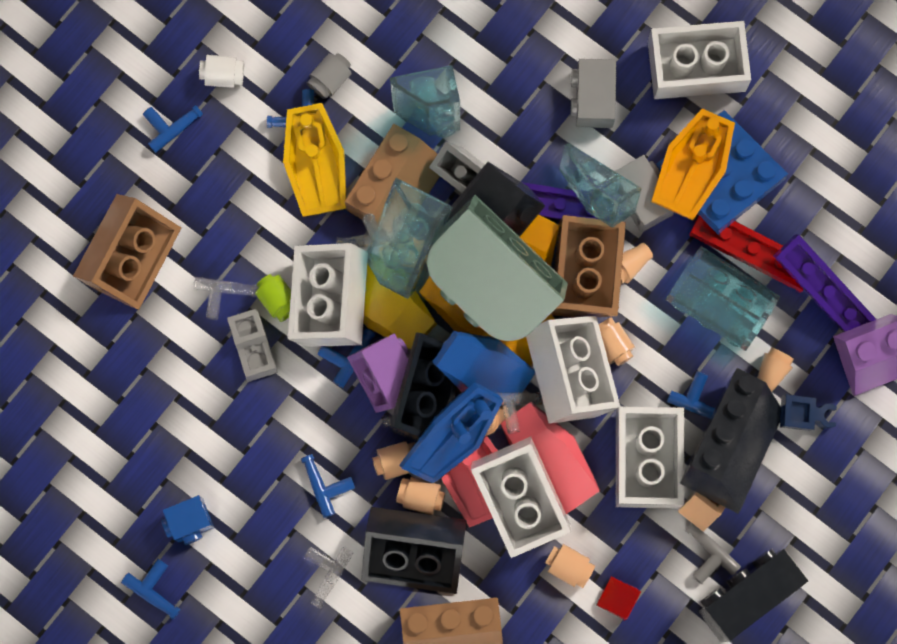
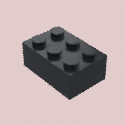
(751, 594)

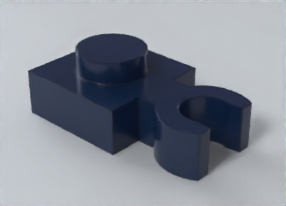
(802, 413)

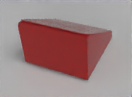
(618, 598)

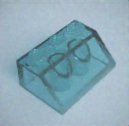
(428, 100)
(405, 237)
(723, 298)

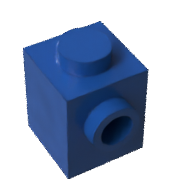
(187, 520)

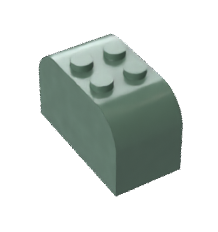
(493, 274)

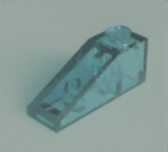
(599, 187)

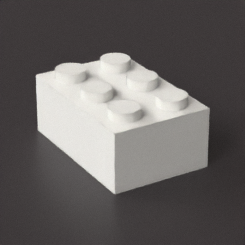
(699, 60)
(328, 295)
(572, 369)
(649, 457)
(520, 497)

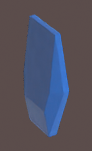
(482, 360)
(453, 433)

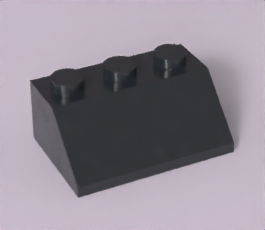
(504, 196)
(423, 389)
(413, 550)

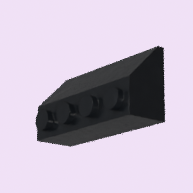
(734, 442)

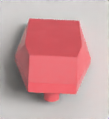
(559, 454)
(464, 487)

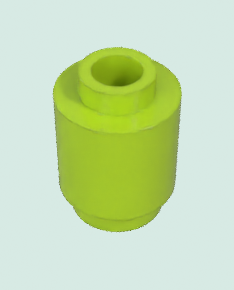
(275, 296)

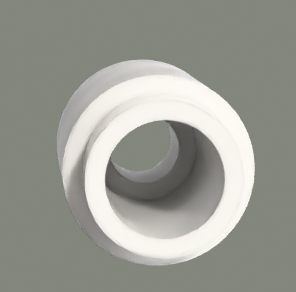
(221, 71)

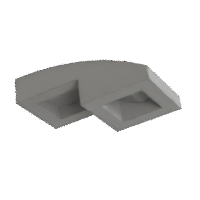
(252, 345)

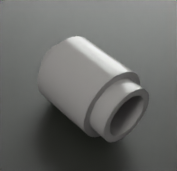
(329, 75)

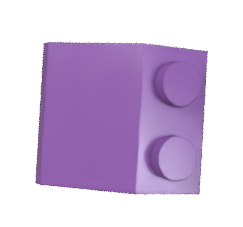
(869, 353)
(381, 370)

